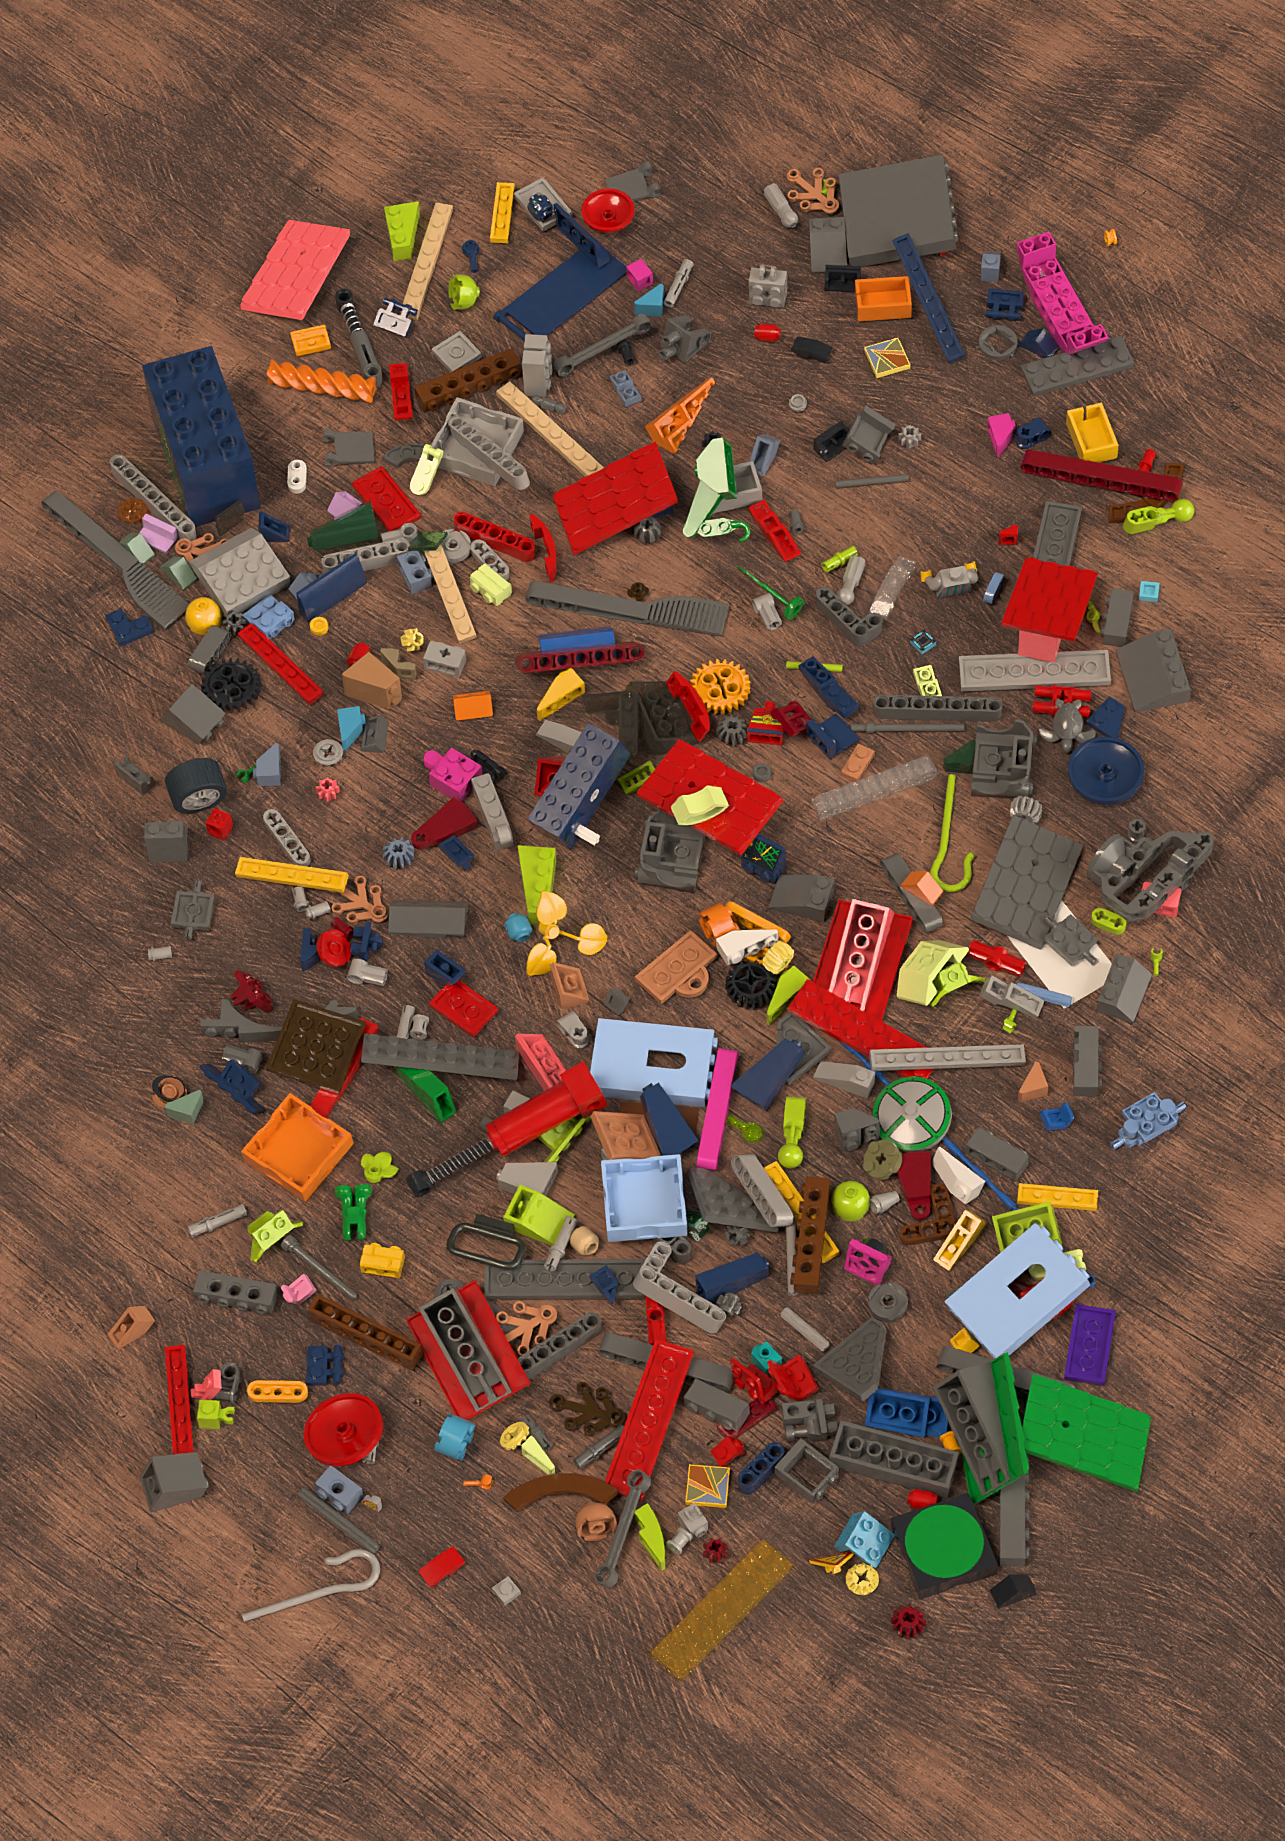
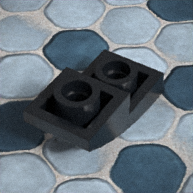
(814, 348)

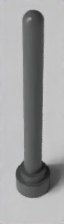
(290, 1245)

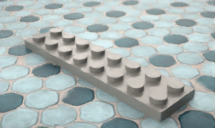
(1023, 672)

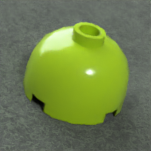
(463, 291)
(850, 1201)

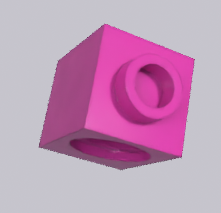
(639, 275)

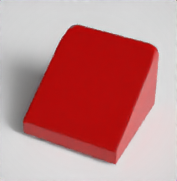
(1009, 535)

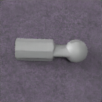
(781, 206)
(851, 579)

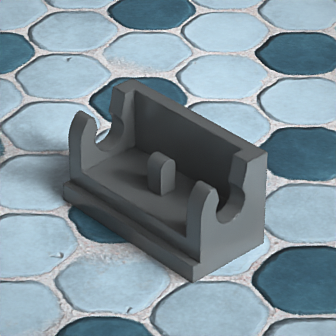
(134, 776)

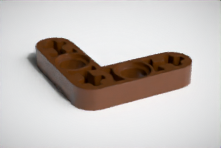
(940, 1220)

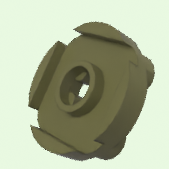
(873, 1155)

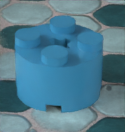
(454, 1437)

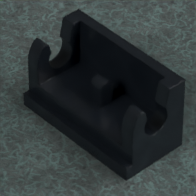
(841, 278)
(830, 442)

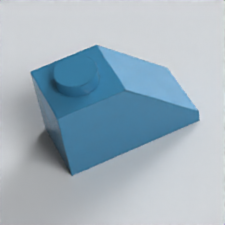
(350, 725)

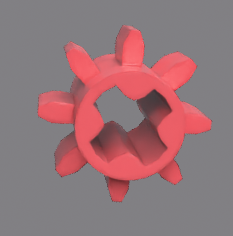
(327, 789)

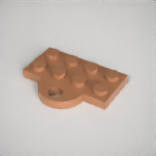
(678, 969)

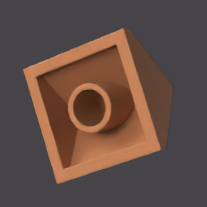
(568, 985)

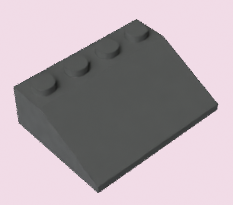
(1153, 671)

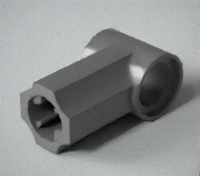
(249, 1059)

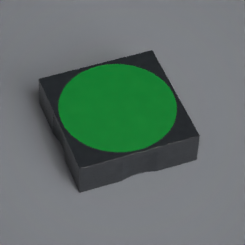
(944, 1545)

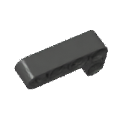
(828, 601)

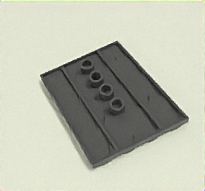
(1026, 881)

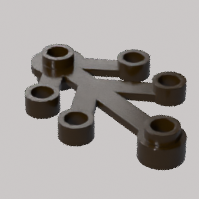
(589, 1410)

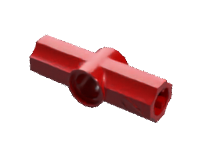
(996, 958)
(656, 1328)

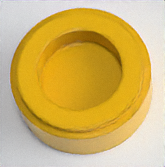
(319, 626)

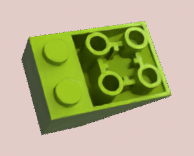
(536, 1215)

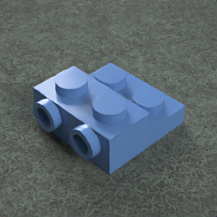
(270, 616)

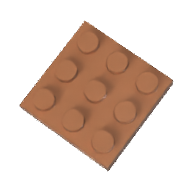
(624, 1135)

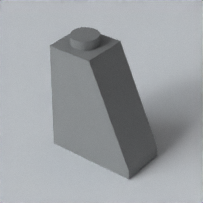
(535, 1176)

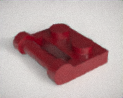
(795, 723)

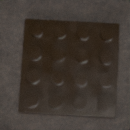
(316, 1046)

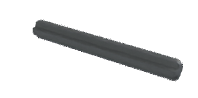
(338, 1520)

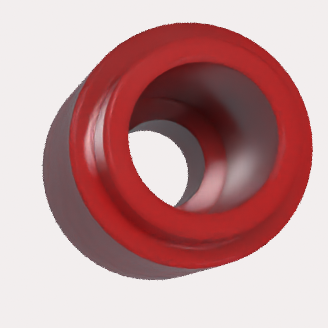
(767, 332)
(357, 653)
(921, 1498)

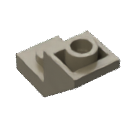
(403, 670)

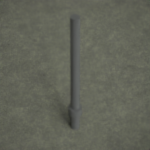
(870, 727)

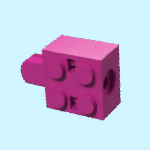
(451, 773)

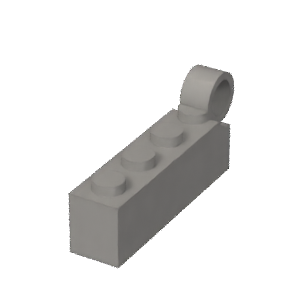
(492, 812)

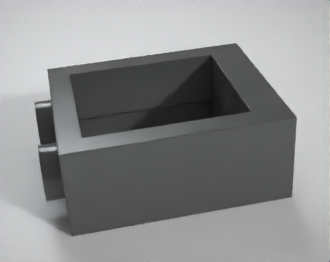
(793, 1456)

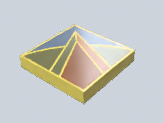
(887, 357)

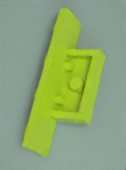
(559, 1137)

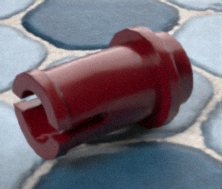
(343, 927)

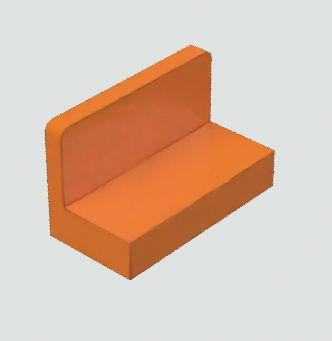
(473, 705)

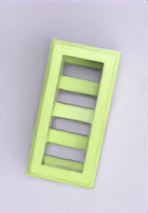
(537, 1456)

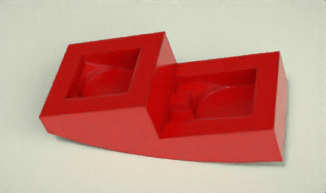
(441, 1566)

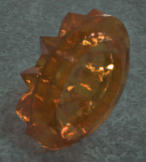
(125, 508)

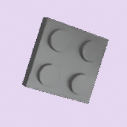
(456, 352)

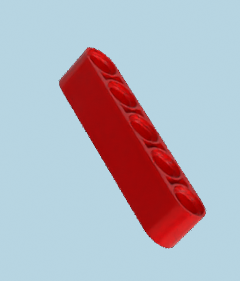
(479, 529)

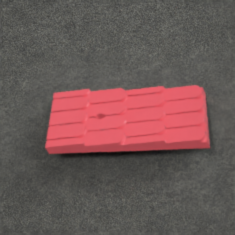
(295, 269)

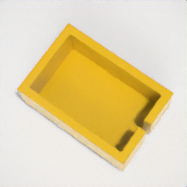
(1094, 435)

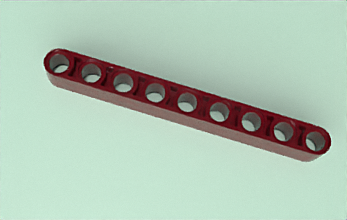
(1101, 475)

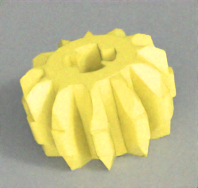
(778, 957)

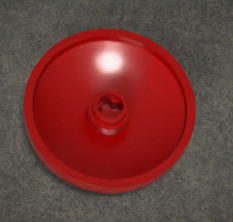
(343, 1429)

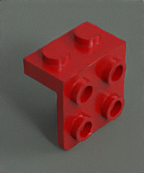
(793, 1378)

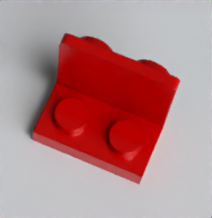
(754, 1381)

